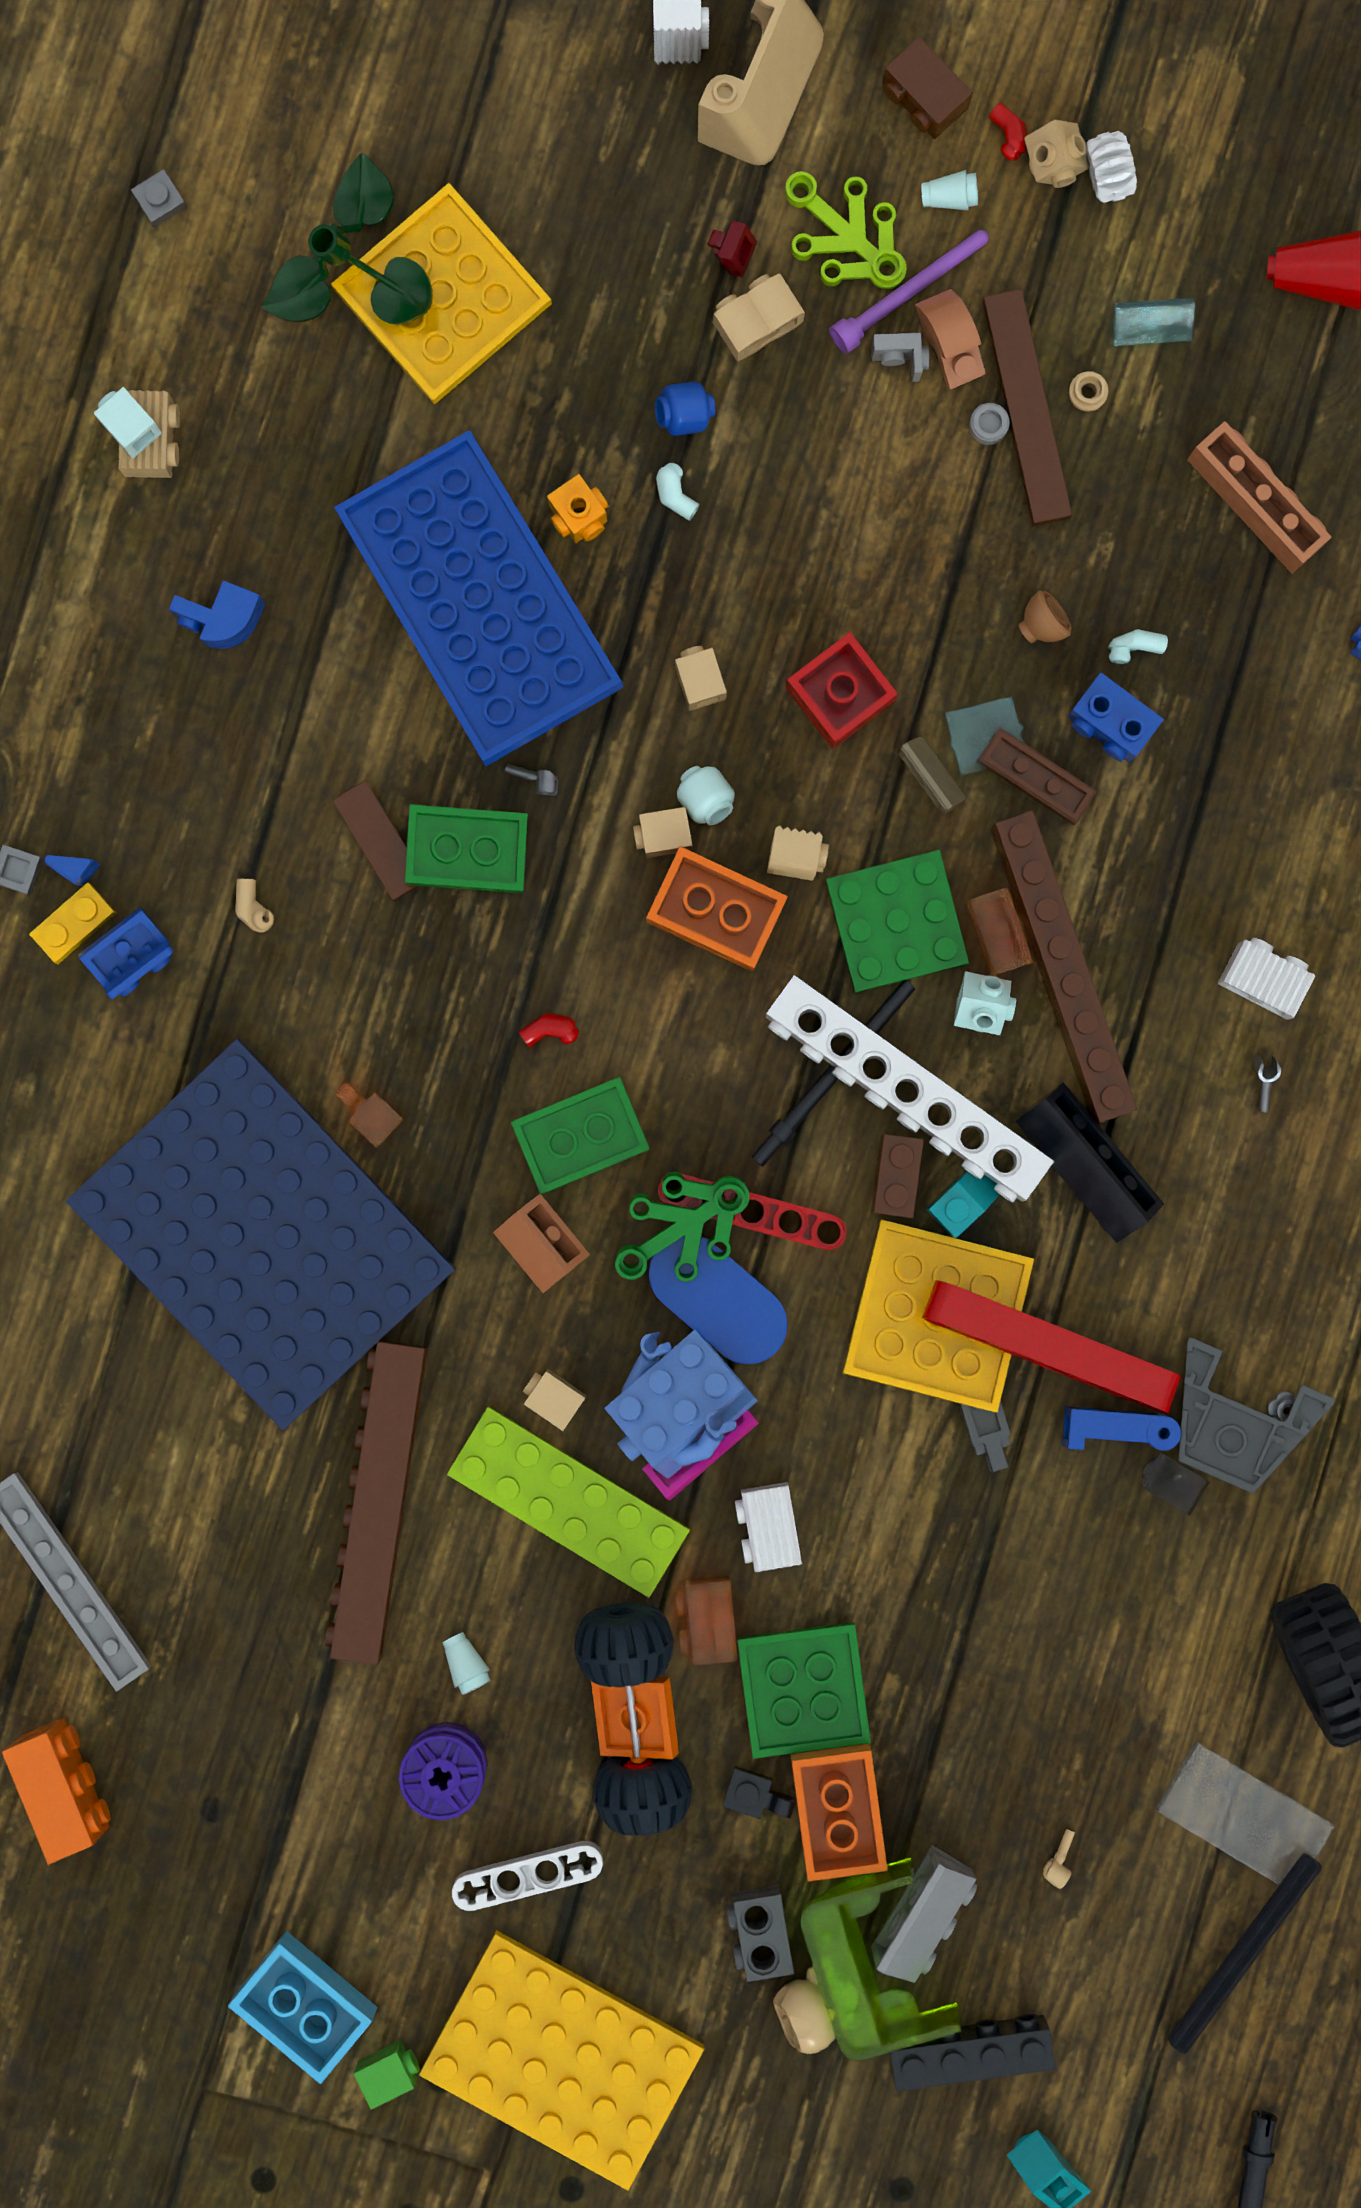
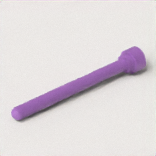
(849, 332)

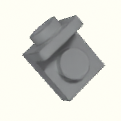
(896, 348)

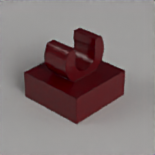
(734, 247)

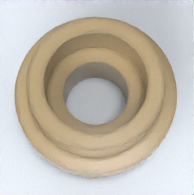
(1095, 382)

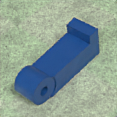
(1151, 1428)

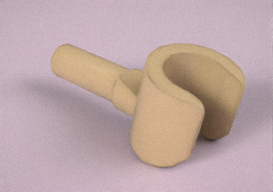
(1054, 1870)

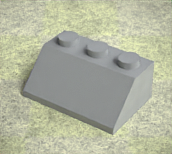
(923, 1916)

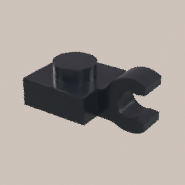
(751, 1793)

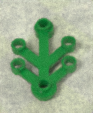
(687, 1223)

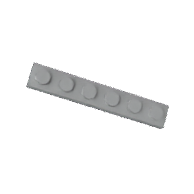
(69, 1584)

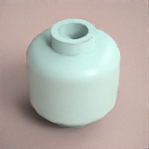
(705, 795)

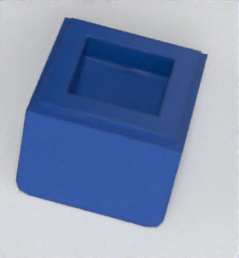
(74, 869)

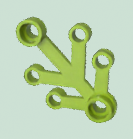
(850, 236)

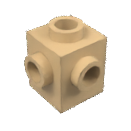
(1057, 153)

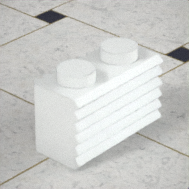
(680, 30)
(1267, 978)
(770, 1527)

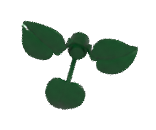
(299, 287)

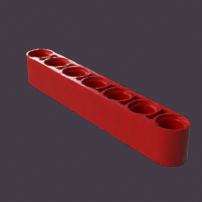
(1051, 1347)

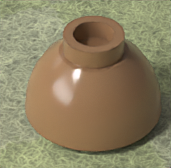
(1045, 619)

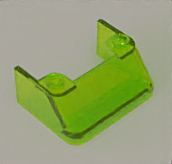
(861, 2015)

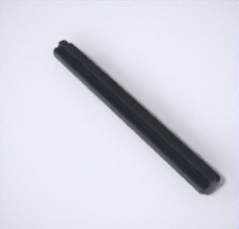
(1244, 1953)

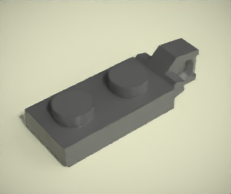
(987, 1434)

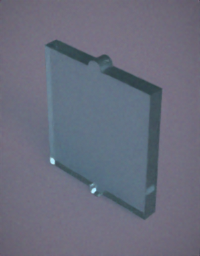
(974, 727)

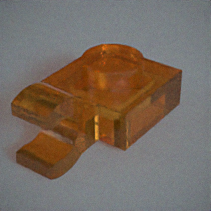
(373, 1117)

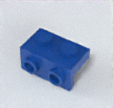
(127, 954)

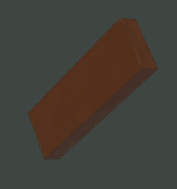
(1036, 776)
(376, 837)

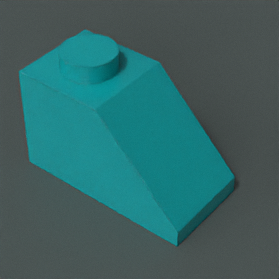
(962, 1203)
(1047, 2171)

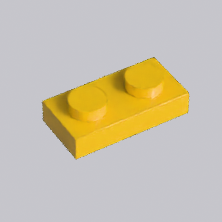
(72, 923)

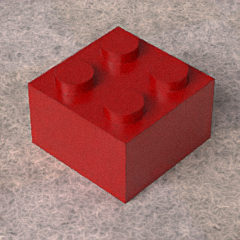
(841, 690)

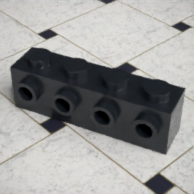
(1090, 1163)
(976, 2053)

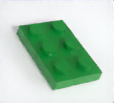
(466, 849)
(580, 1135)

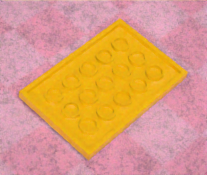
(562, 2060)

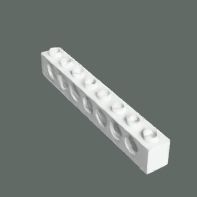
(1029, 1162)

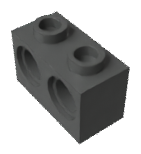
(767, 1932)

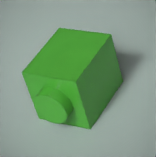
(387, 2074)

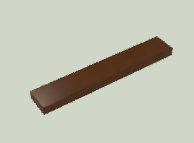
(1027, 407)

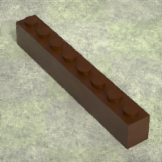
(1063, 967)
(378, 1502)

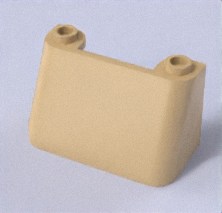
(753, 113)

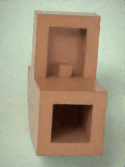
(953, 336)

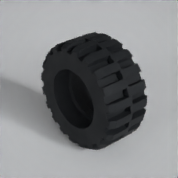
(1324, 1653)

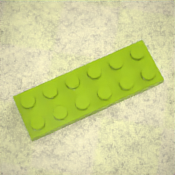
(568, 1501)

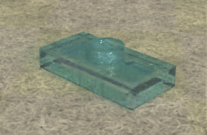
(1153, 321)

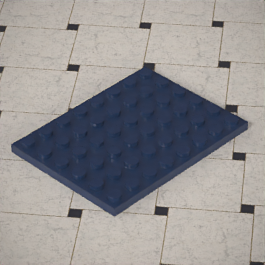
(260, 1234)

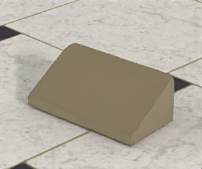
(931, 775)

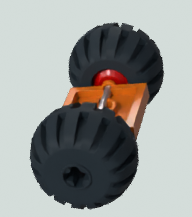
(623, 1655)

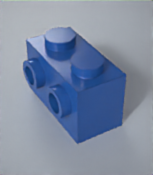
(1114, 719)

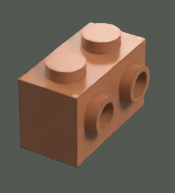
(541, 1243)

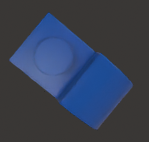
(229, 620)

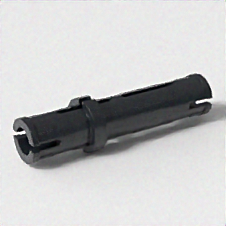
(1257, 2158)

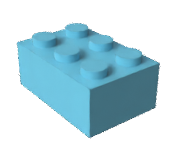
(303, 2007)

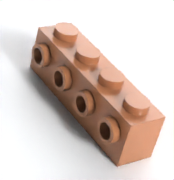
(1259, 497)

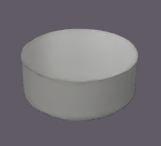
(989, 423)

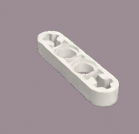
(525, 1868)

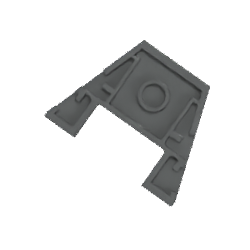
(1233, 1438)

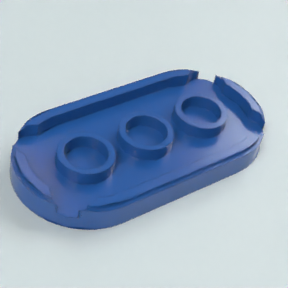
(721, 1304)

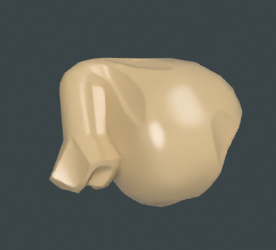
(804, 2014)

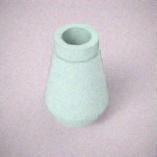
(951, 191)
(465, 1664)

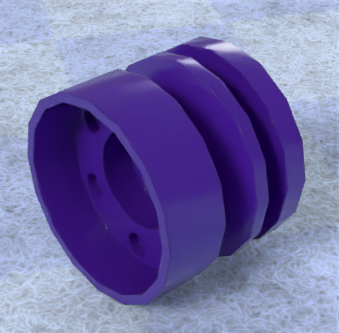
(453, 1750)

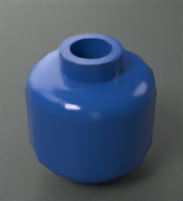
(684, 408)

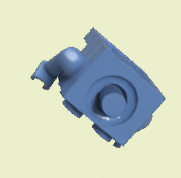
(678, 1403)

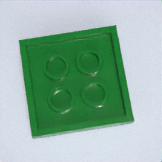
(897, 921)
(803, 1690)

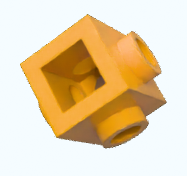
(577, 497)

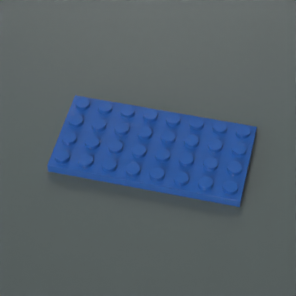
(478, 598)

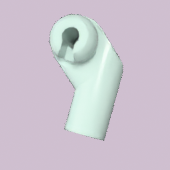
(671, 494)
(1136, 640)

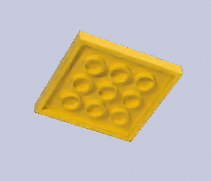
(477, 294)
(909, 1353)

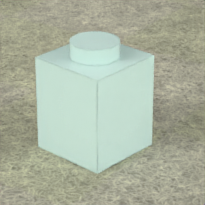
(127, 421)

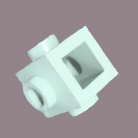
(984, 1003)

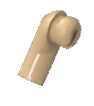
(248, 909)

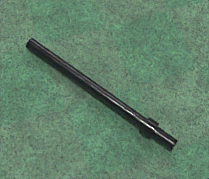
(783, 1131)

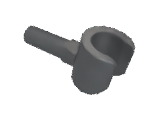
(545, 780)
(1266, 1077)

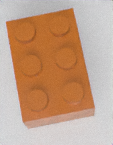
(716, 909)
(57, 1789)
(838, 1812)

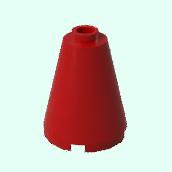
(1321, 269)

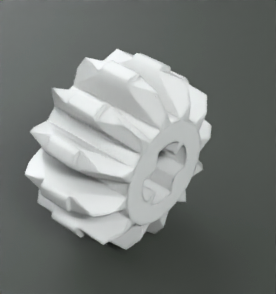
(1111, 166)

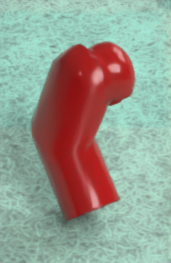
(1014, 130)
(550, 1025)

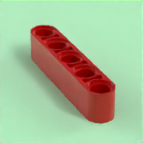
(770, 1219)

